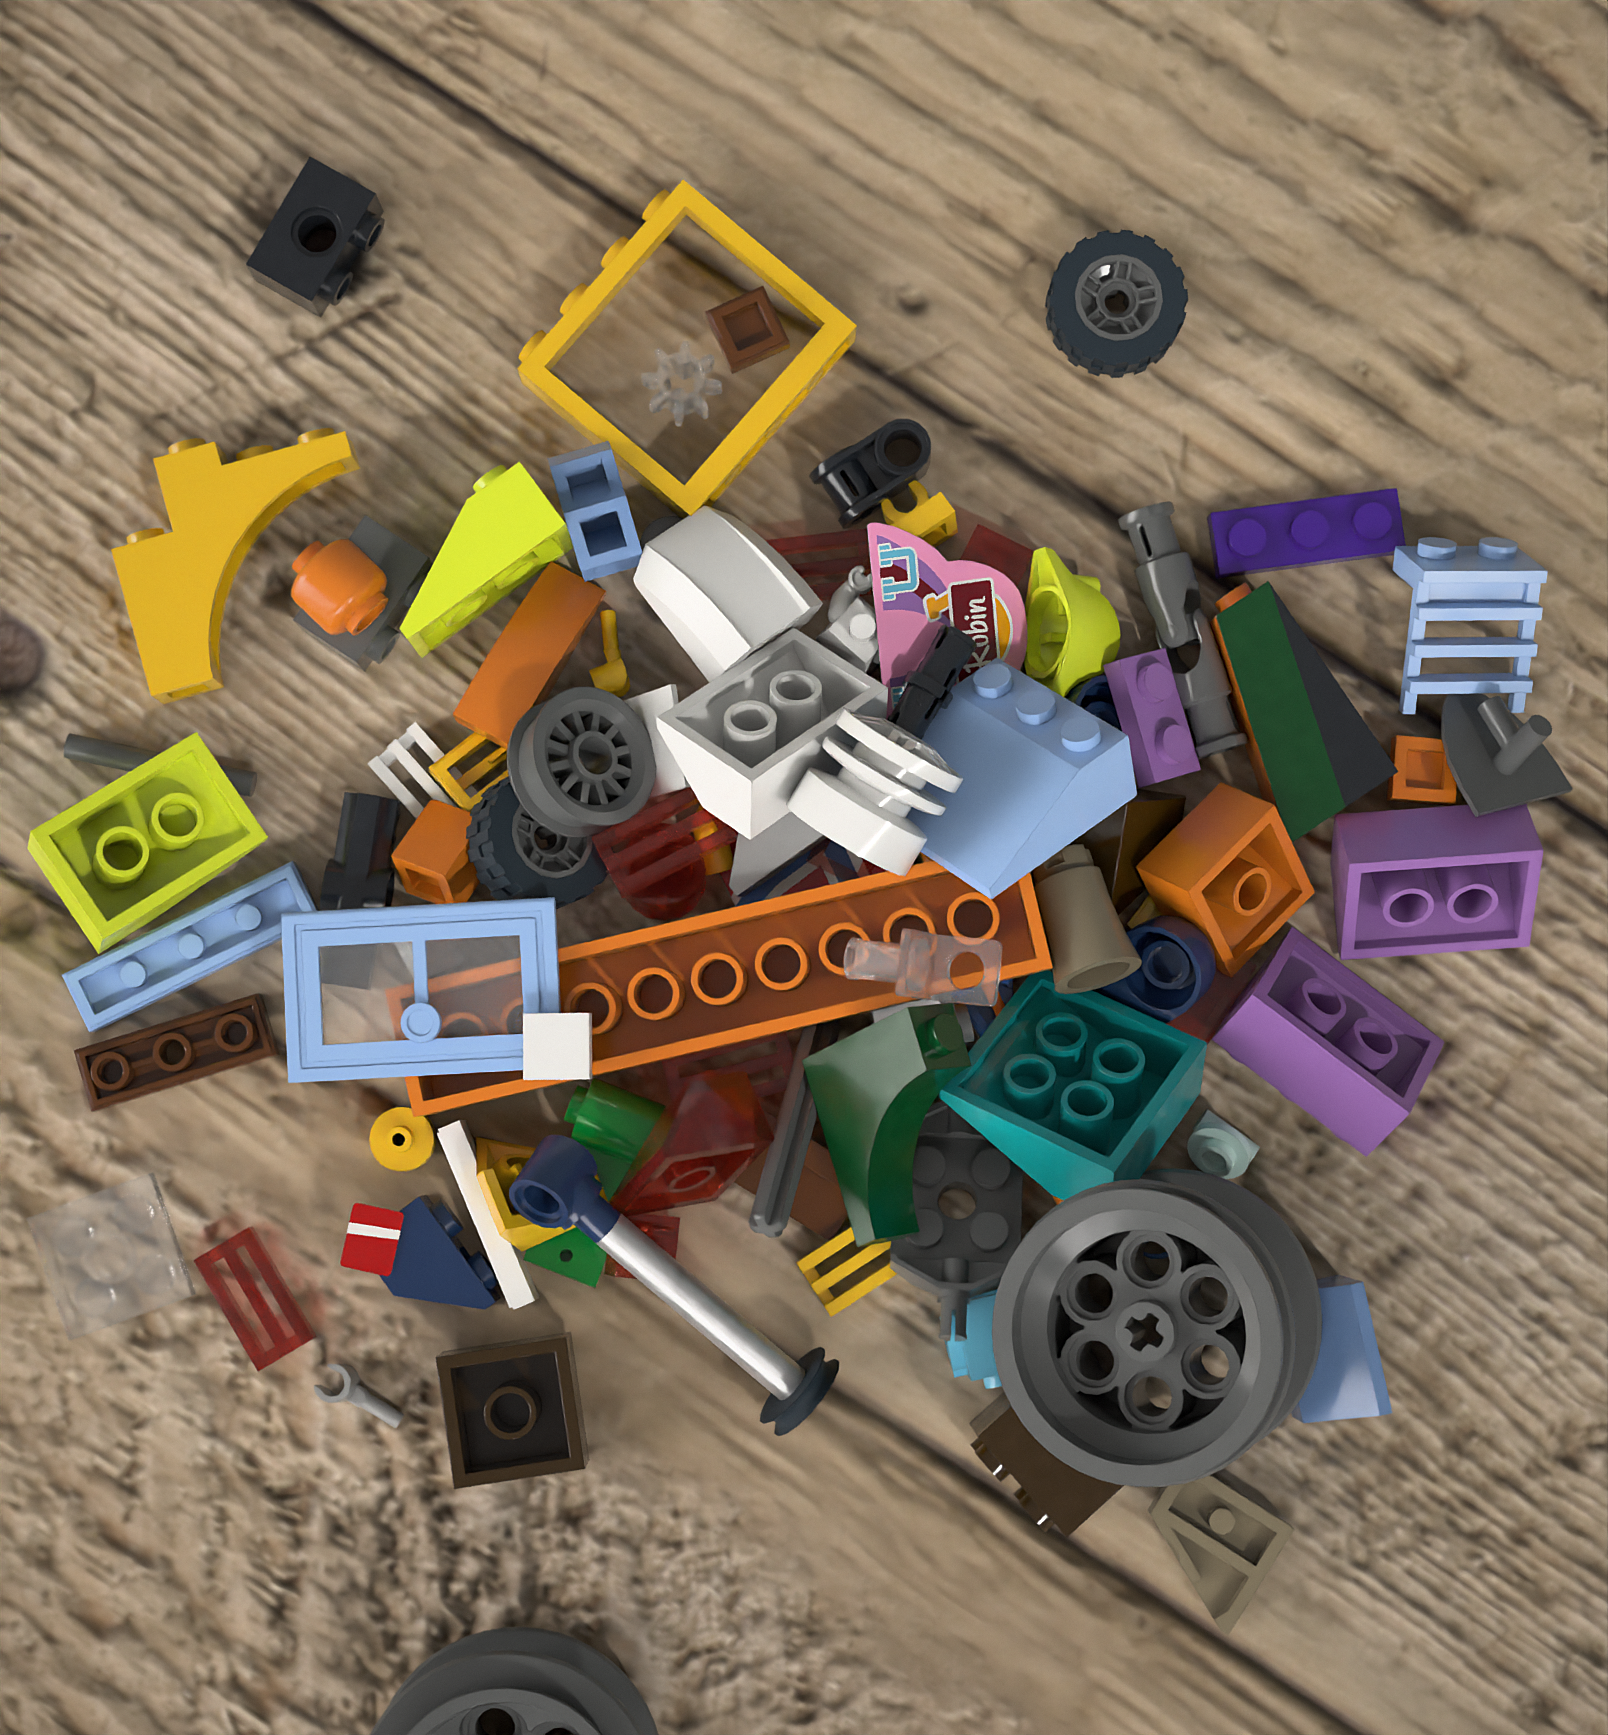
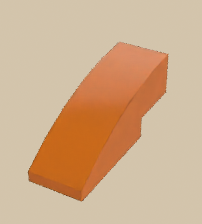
(529, 653)

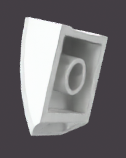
(721, 589)

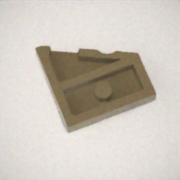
(1220, 1542)

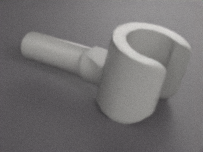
(358, 1396)

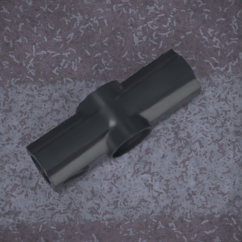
(362, 858)

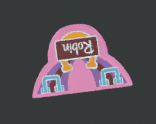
(922, 591)

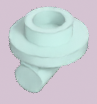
(1219, 1147)

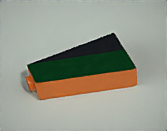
(1302, 729)

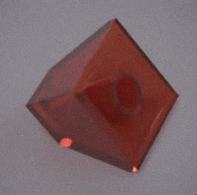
(696, 1146)

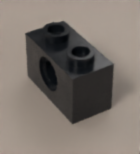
(315, 203)

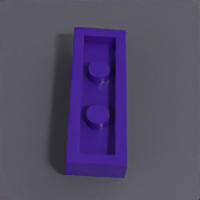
(1305, 533)

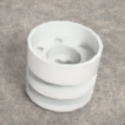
(874, 791)

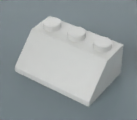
(762, 727)

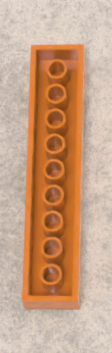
(758, 972)

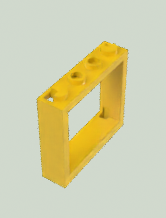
(762, 419)

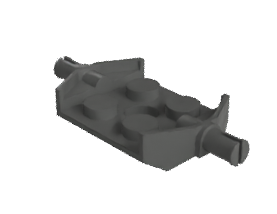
(965, 1254)

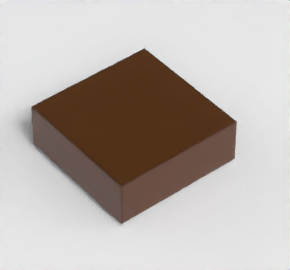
(747, 329)

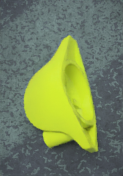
(1068, 625)

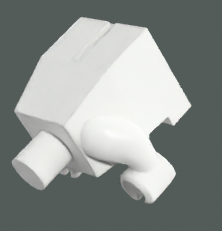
(852, 624)

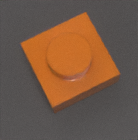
(1421, 773)

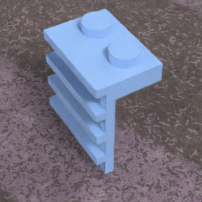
(1469, 585)

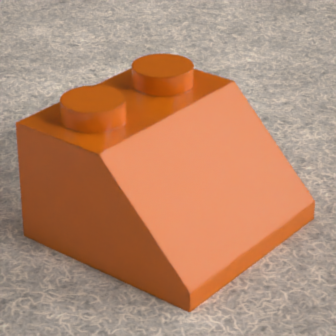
(1228, 874)

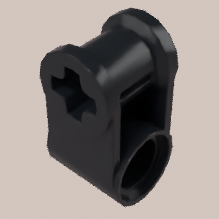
(871, 472)

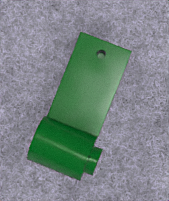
(613, 1129)

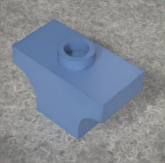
(596, 510)

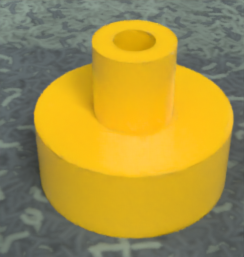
(418, 1144)

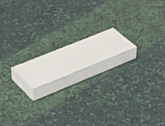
(504, 1257)

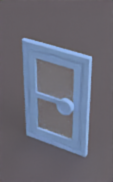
(416, 987)

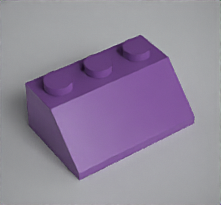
(1433, 880)
(1330, 1042)

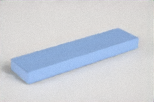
(187, 948)

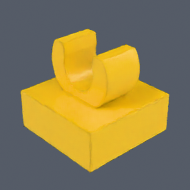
(930, 520)

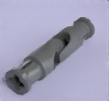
(1175, 604)

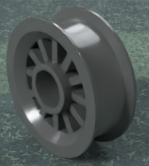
(548, 770)

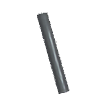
(129, 757)

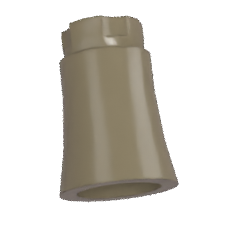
(1081, 923)

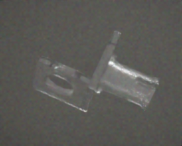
(923, 965)

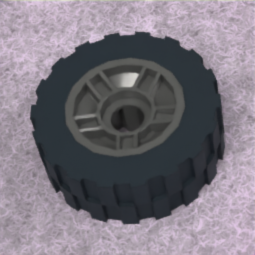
(1096, 273)
(515, 865)

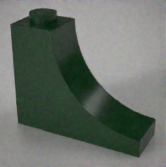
(872, 1106)

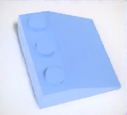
(1030, 774)

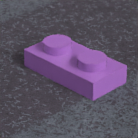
(1152, 717)

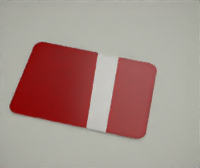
(372, 1239)

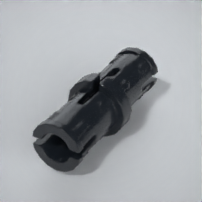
(932, 681)

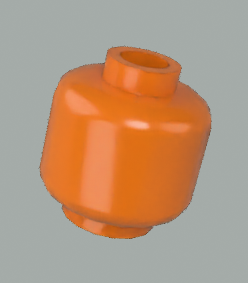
(339, 586)

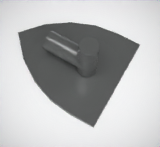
(1496, 755)

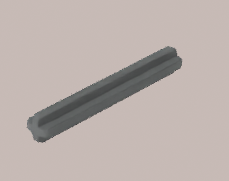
(791, 1138)

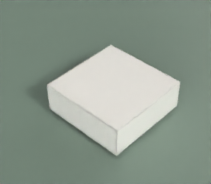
(557, 1046)

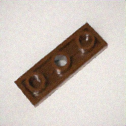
(212, 1041)

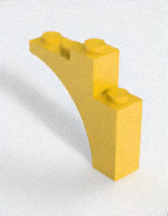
(217, 511)

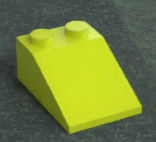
(493, 549)
(145, 841)

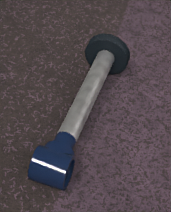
(562, 1191)

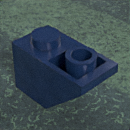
(434, 1262)

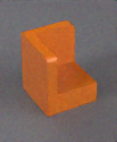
(435, 855)

